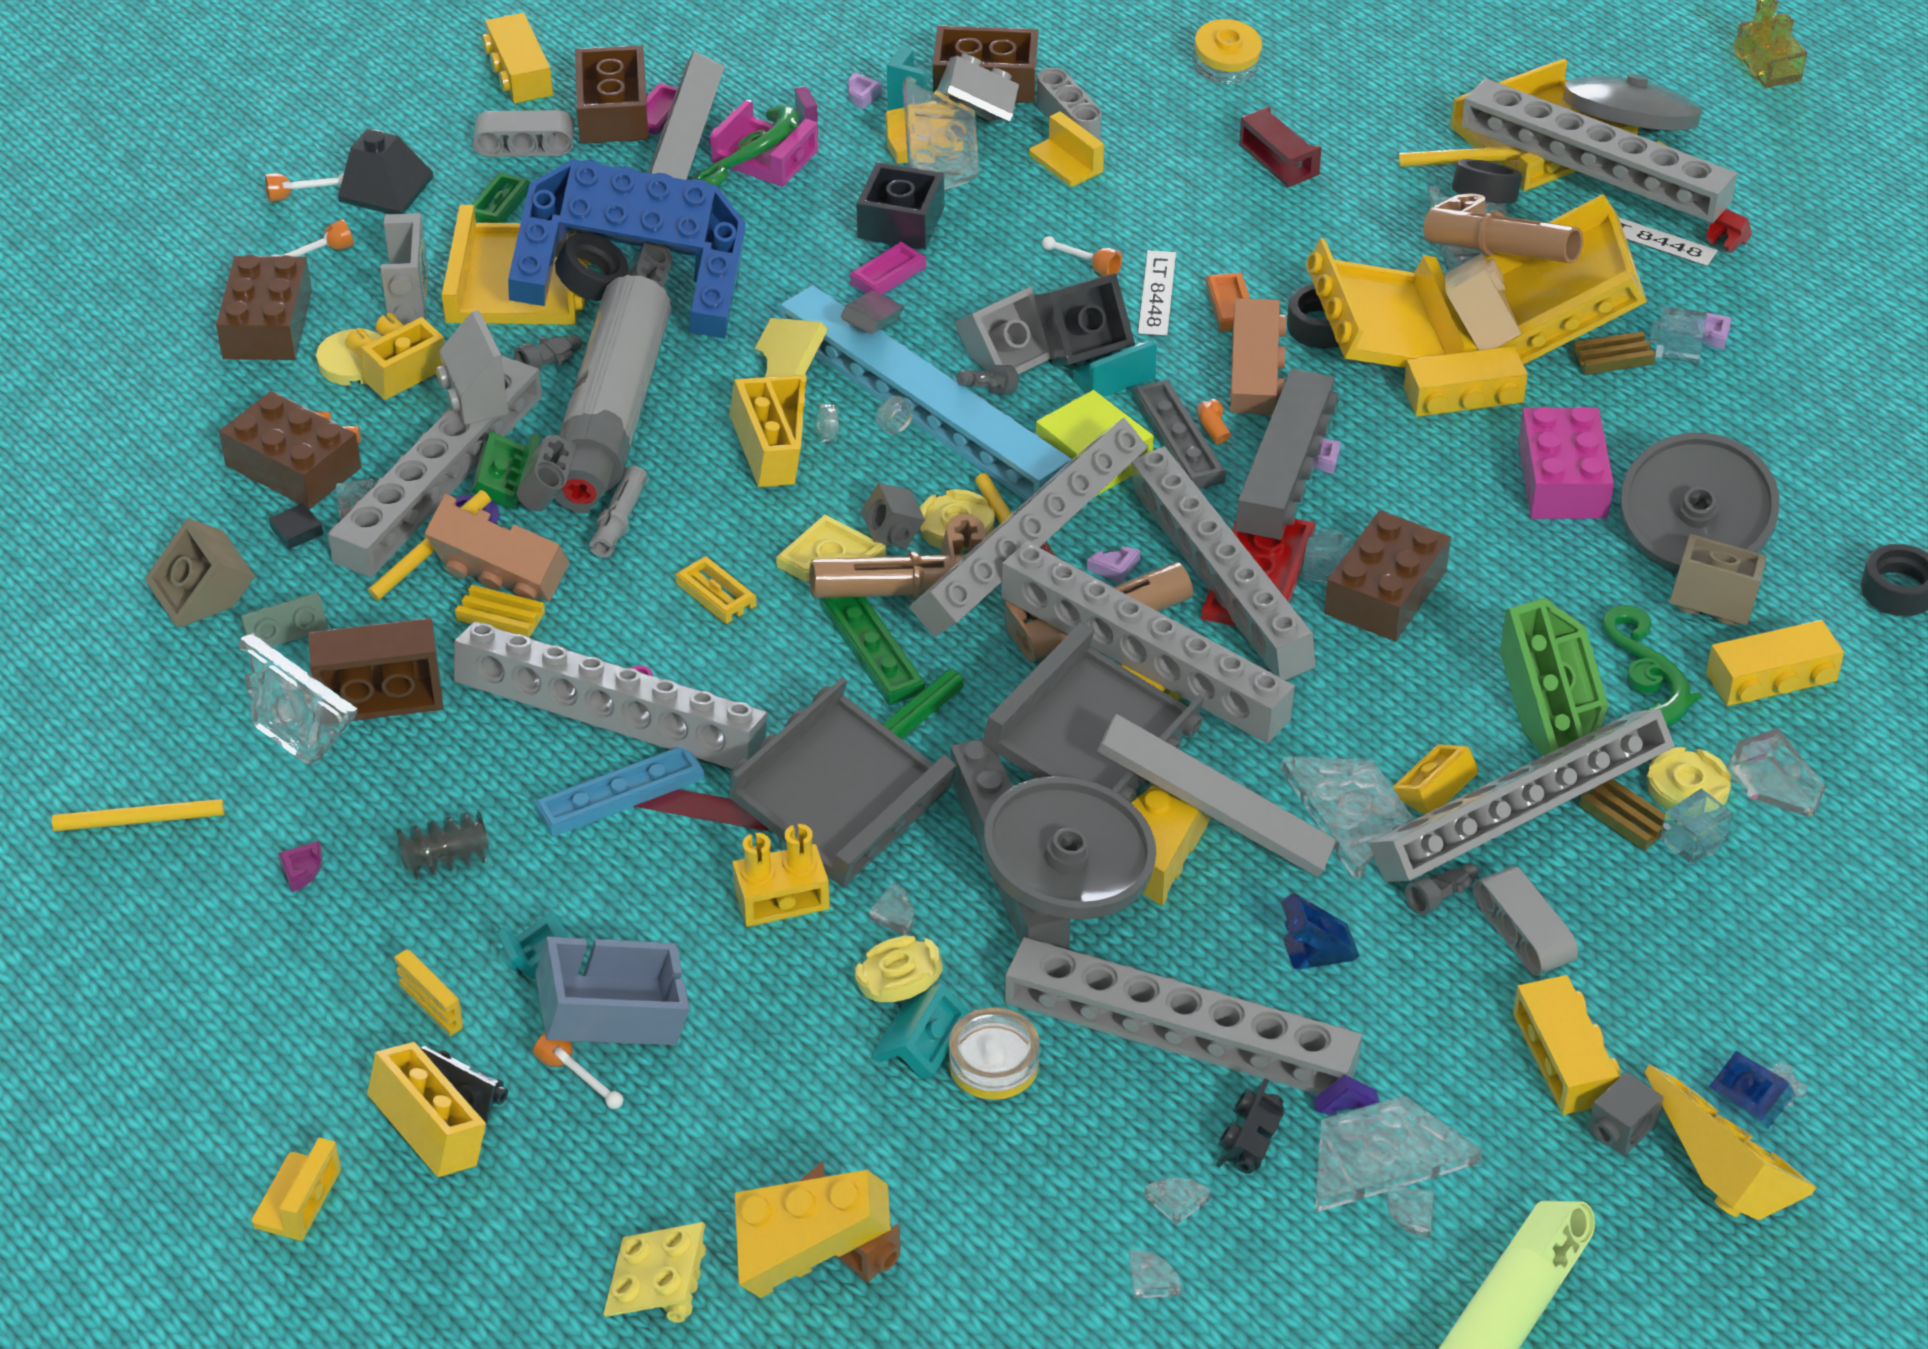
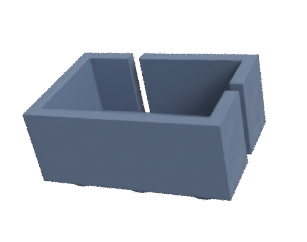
(623, 997)

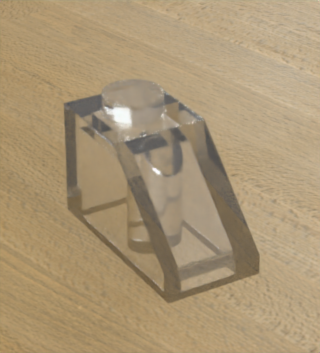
(1775, 773)

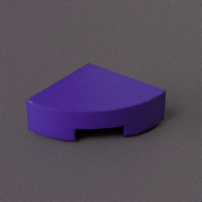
(1344, 1095)

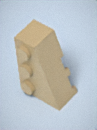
(1480, 302)

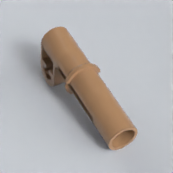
(1465, 224)
(895, 575)
(1155, 589)

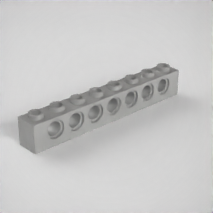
(1599, 150)
(422, 477)
(1032, 522)
(1223, 564)
(1148, 642)
(607, 695)
(1521, 795)
(1180, 1017)

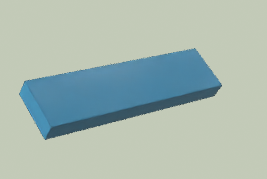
(618, 790)

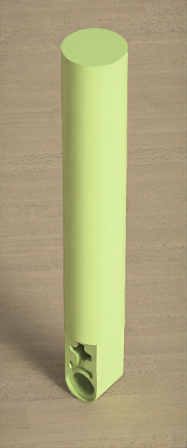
(1524, 1278)

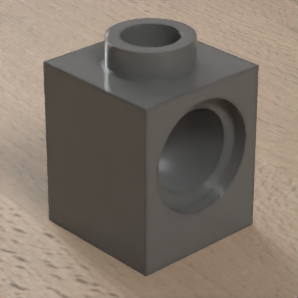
(892, 515)
(1625, 1114)

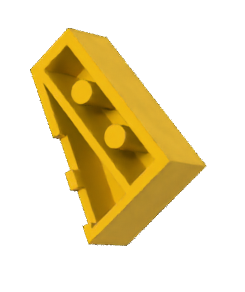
(770, 425)
(1176, 833)
(804, 1223)

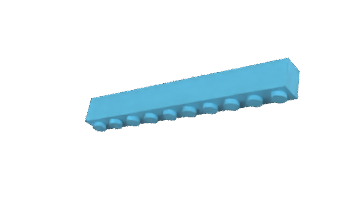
(939, 403)

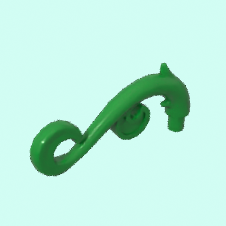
(754, 144)
(1650, 663)

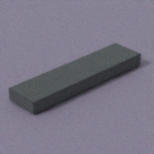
(1179, 433)

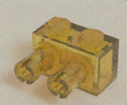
(1769, 47)

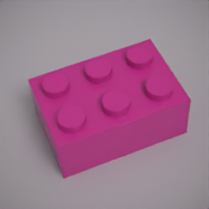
(1565, 463)

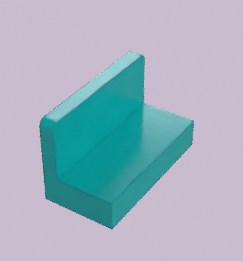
(897, 70)
(1118, 370)
(922, 1030)

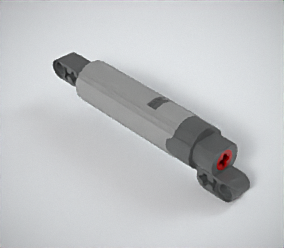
(607, 392)

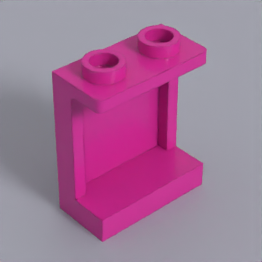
(774, 165)

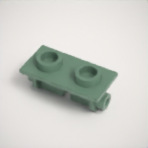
(286, 620)

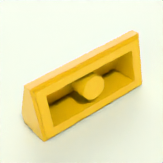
(1437, 778)

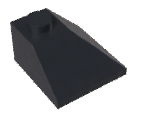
(383, 174)

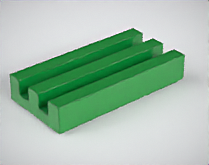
(504, 201)

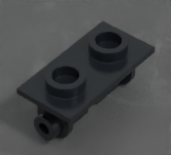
(475, 1088)
(1255, 1113)

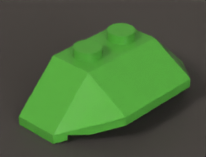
(1551, 675)

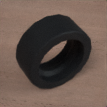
(1492, 180)
(597, 251)
(1305, 329)
(1891, 597)

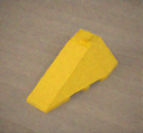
(1725, 1158)

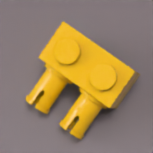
(399, 357)
(782, 881)

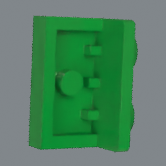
(502, 467)

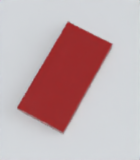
(1279, 559)

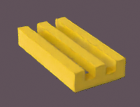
(709, 591)
(502, 607)
(429, 992)

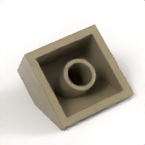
(198, 574)
(1718, 580)

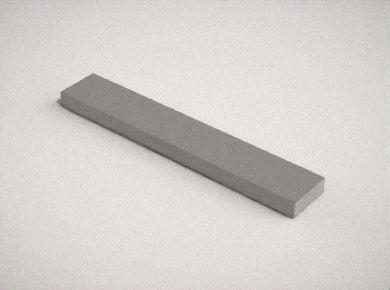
(1216, 795)

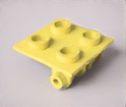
(658, 1272)

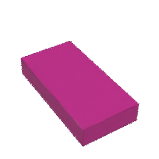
(658, 106)
(888, 269)

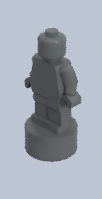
(550, 350)
(999, 379)
(1427, 893)

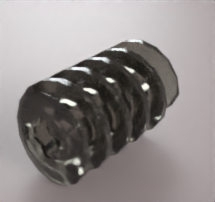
(443, 845)

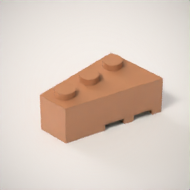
(1256, 356)
(495, 554)

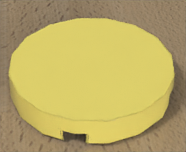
(337, 361)
(940, 510)
(1682, 772)
(899, 969)

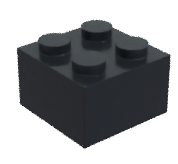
(900, 205)
(1084, 320)

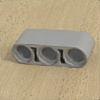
(1061, 93)
(523, 133)
(1525, 920)

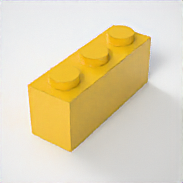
(517, 58)
(1465, 381)
(1774, 662)
(1564, 1043)
(426, 1109)

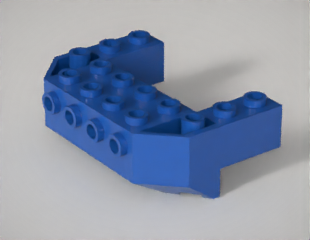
(630, 210)

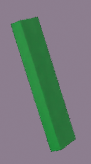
(874, 647)

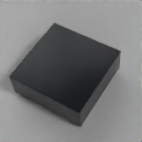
(296, 526)

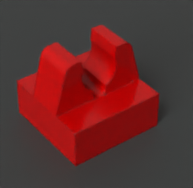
(1733, 227)

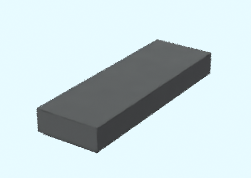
(872, 312)

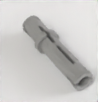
(614, 520)

